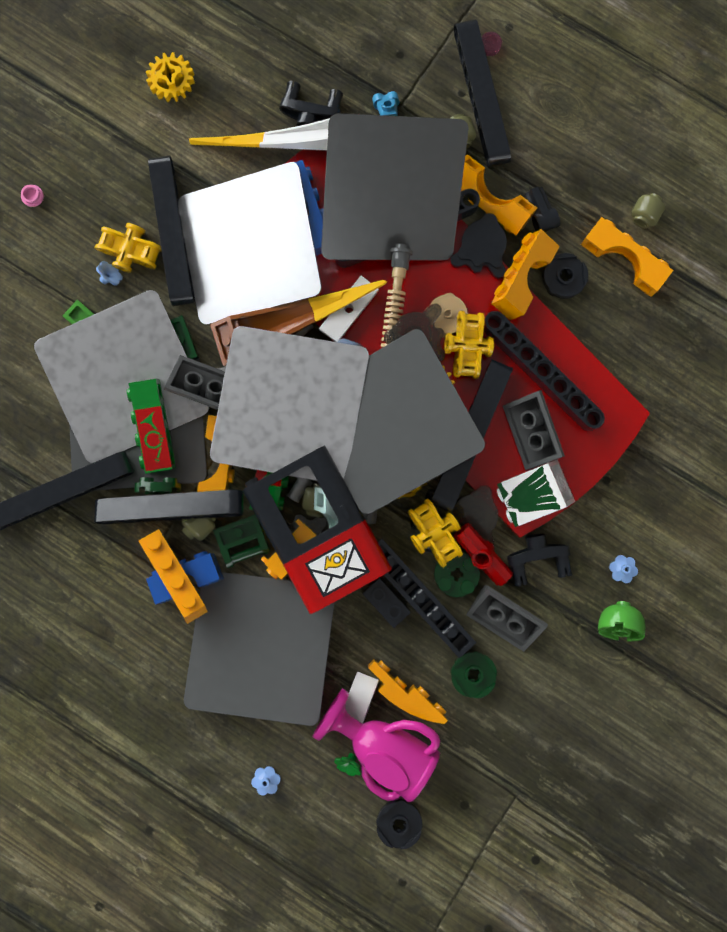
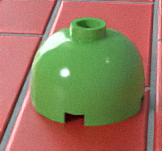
(622, 621)

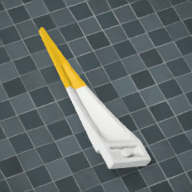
(307, 136)

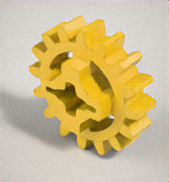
(181, 74)

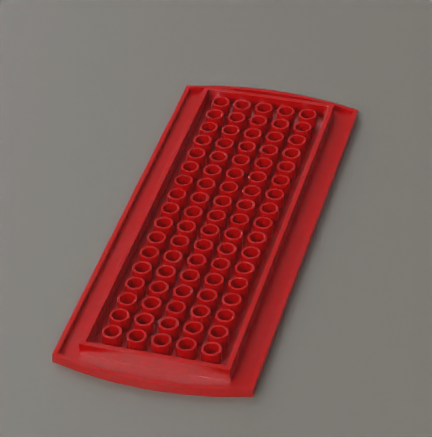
(586, 453)

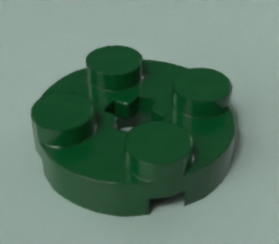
(158, 488)
(465, 584)
(460, 673)

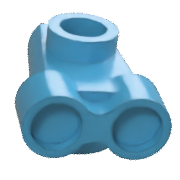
(386, 104)

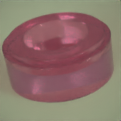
(492, 43)

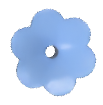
(109, 273)
(618, 569)
(266, 775)

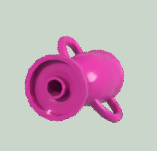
(385, 750)

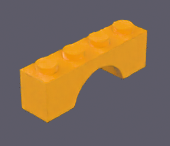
(510, 213)
(649, 271)
(513, 295)
(224, 473)
(173, 576)

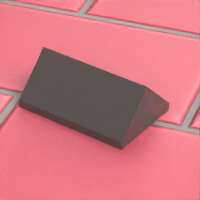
(196, 382)
(533, 430)
(506, 618)

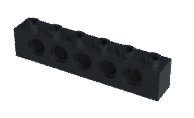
(426, 603)

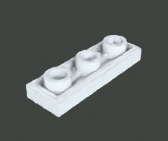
(340, 321)

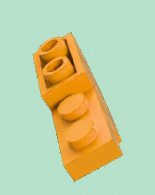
(413, 700)

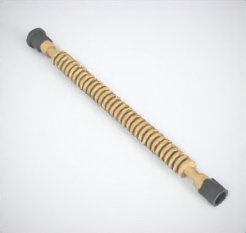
(400, 263)

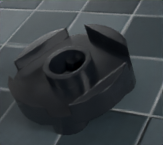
(557, 286)
(400, 810)

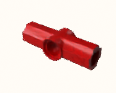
(490, 564)

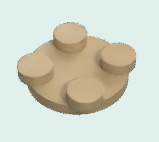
(450, 308)

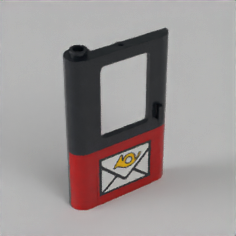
(333, 560)

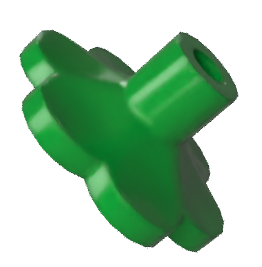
(348, 765)

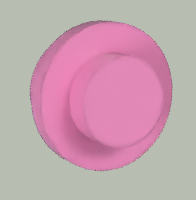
(32, 195)

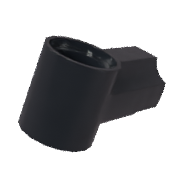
(545, 216)

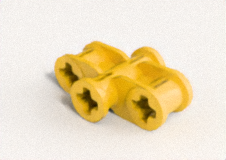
(128, 247)
(469, 336)
(439, 540)

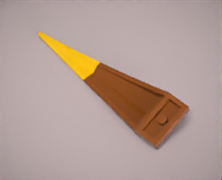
(288, 317)

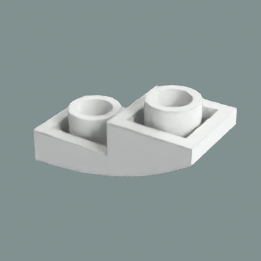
(361, 696)

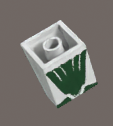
(535, 493)

